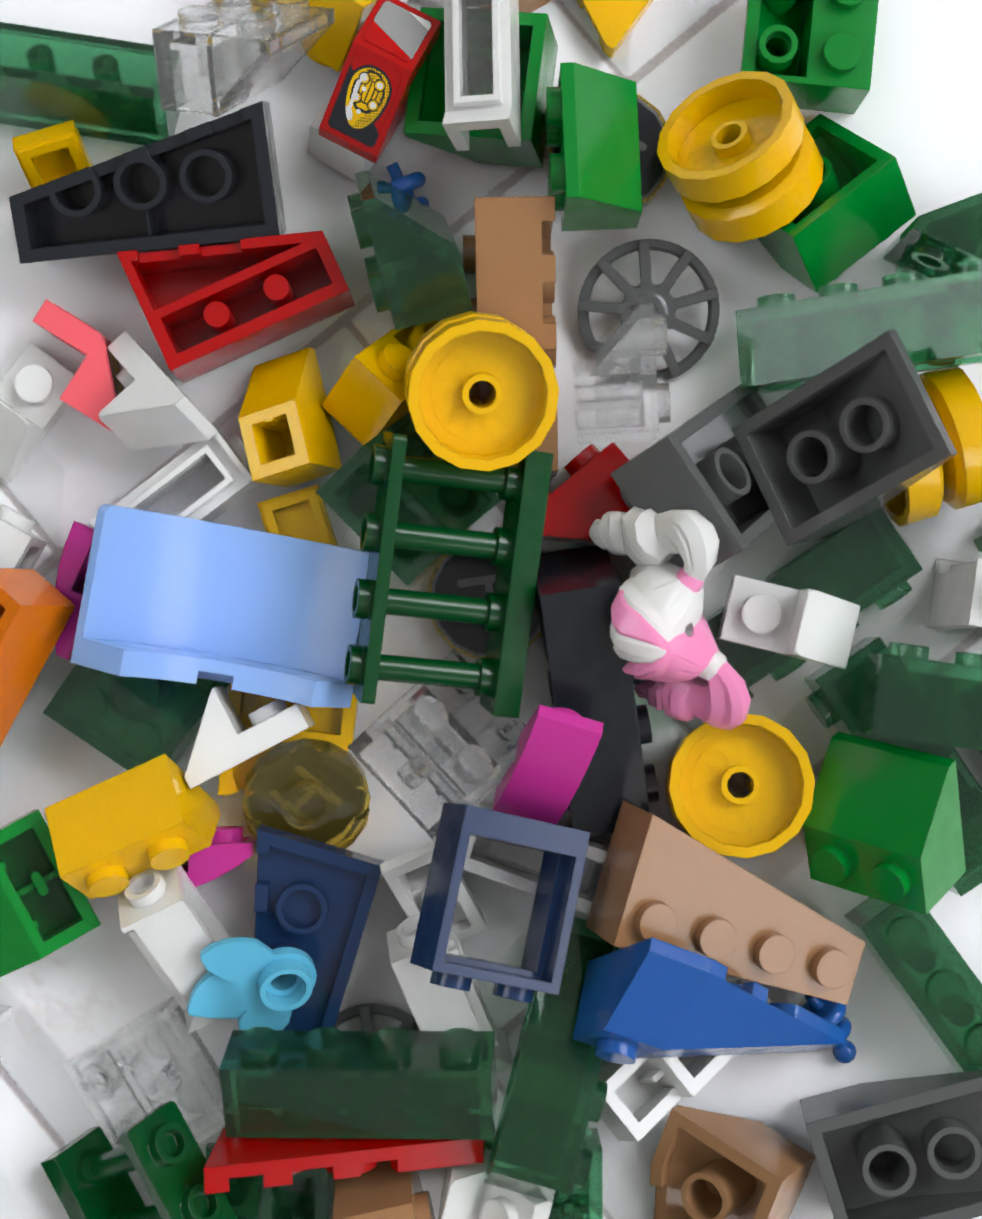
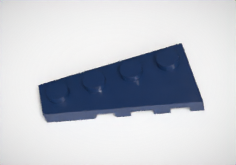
(315, 902)

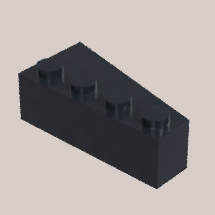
(183, 190)
(588, 678)

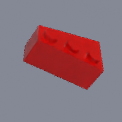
(234, 296)

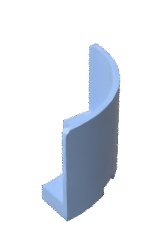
(218, 606)

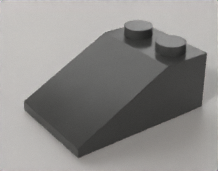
(844, 441)
(703, 471)
(900, 1147)

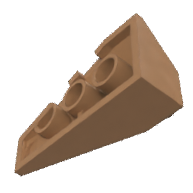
(725, 1168)

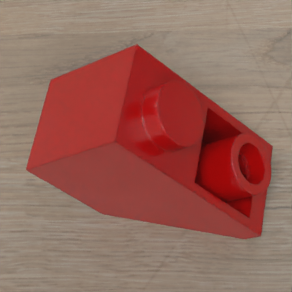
(584, 495)

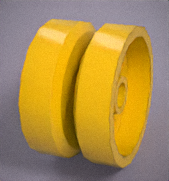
(741, 156)
(475, 430)
(959, 478)
(778, 784)

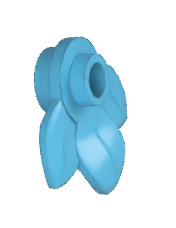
(248, 983)

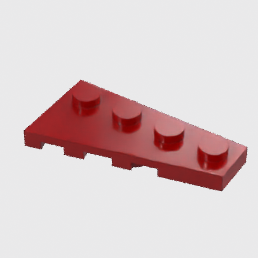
(343, 1157)

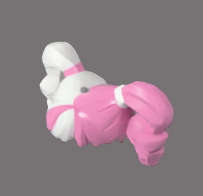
(660, 615)

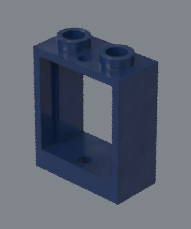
(551, 912)

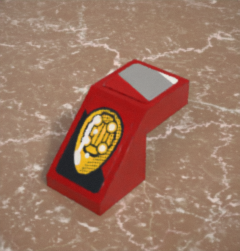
(377, 78)

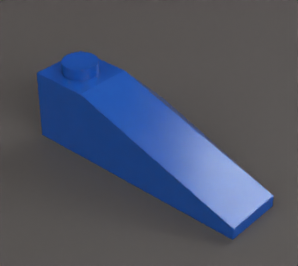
(678, 1004)

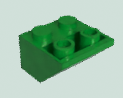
(814, 46)
(598, 155)
(35, 904)

